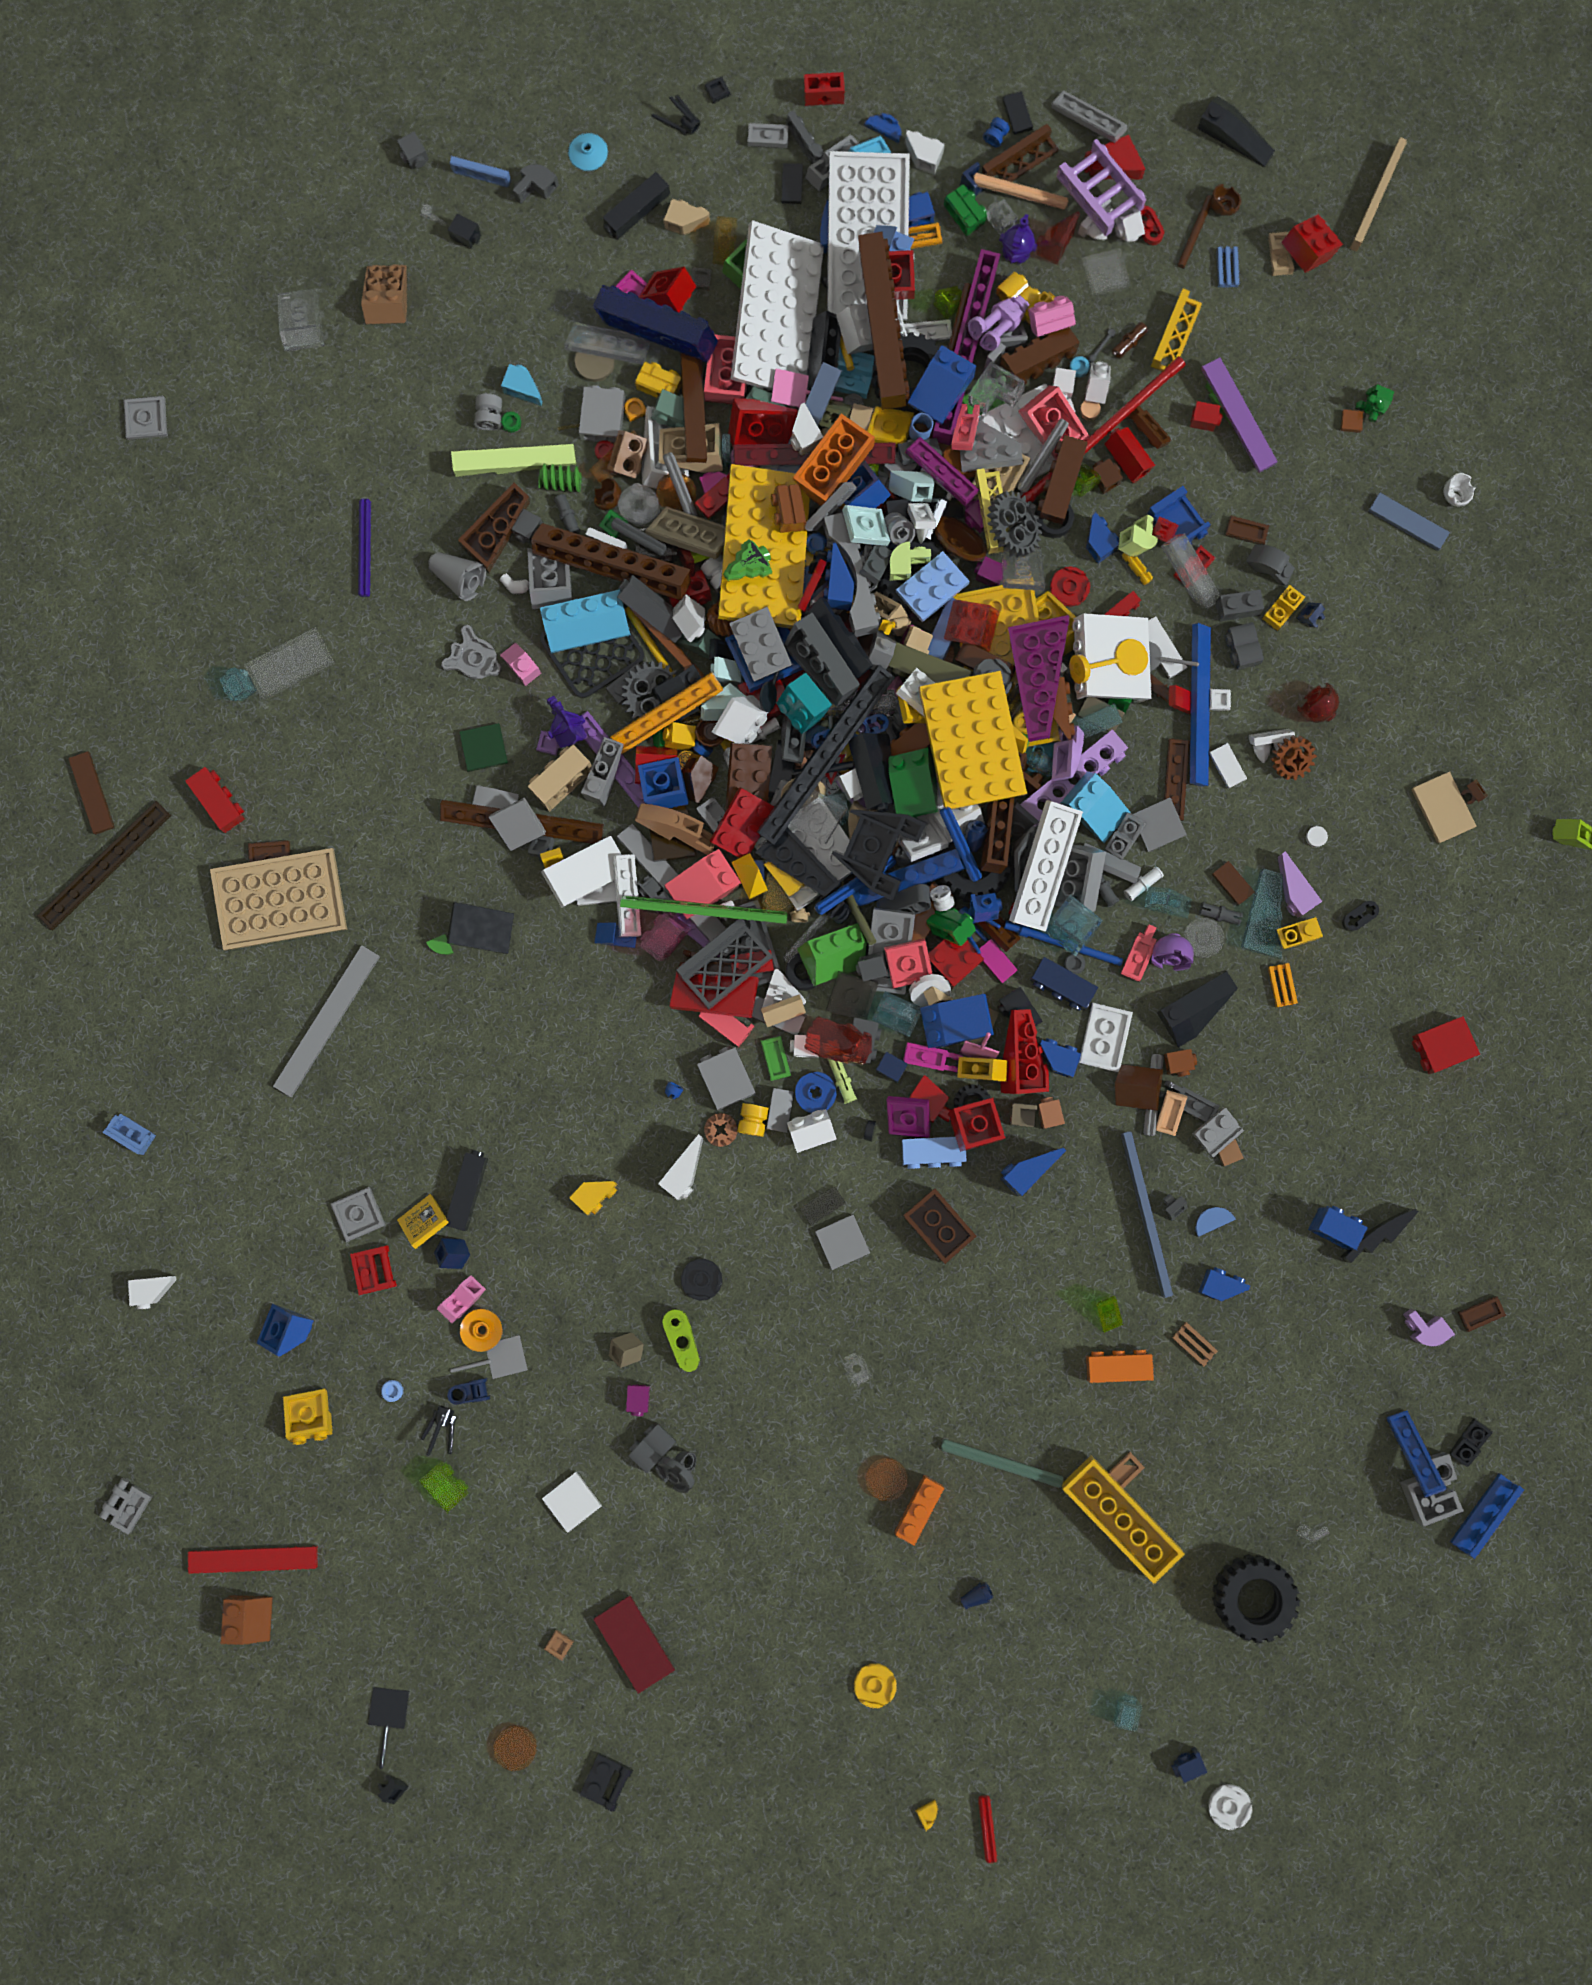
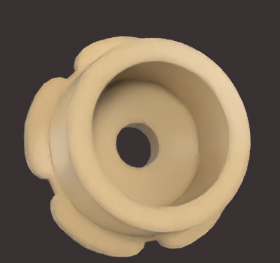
(799, 916)

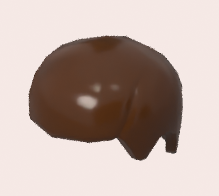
(1225, 195)
(608, 495)
(706, 736)

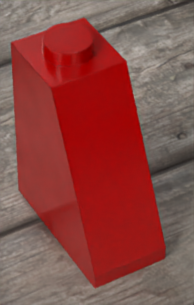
(1124, 155)

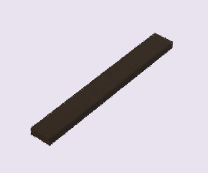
(104, 865)

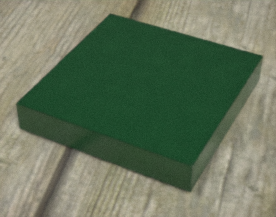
(483, 747)

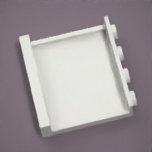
(1097, 640)

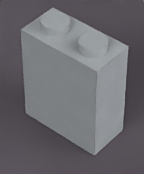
(601, 413)
(726, 1078)

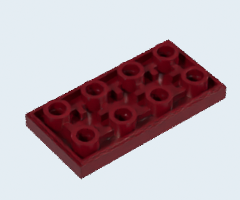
(634, 1644)

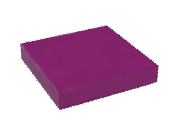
(908, 1117)

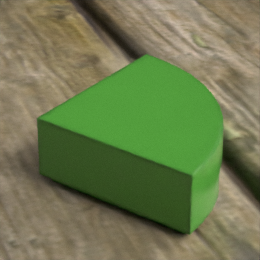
(440, 945)

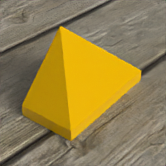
(749, 876)

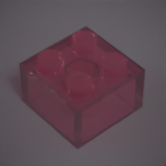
(664, 936)

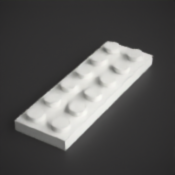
(1045, 865)

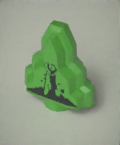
(749, 562)

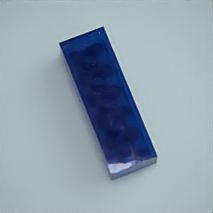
(655, 322)

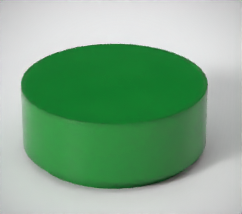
(511, 422)

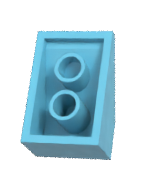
(1099, 803)

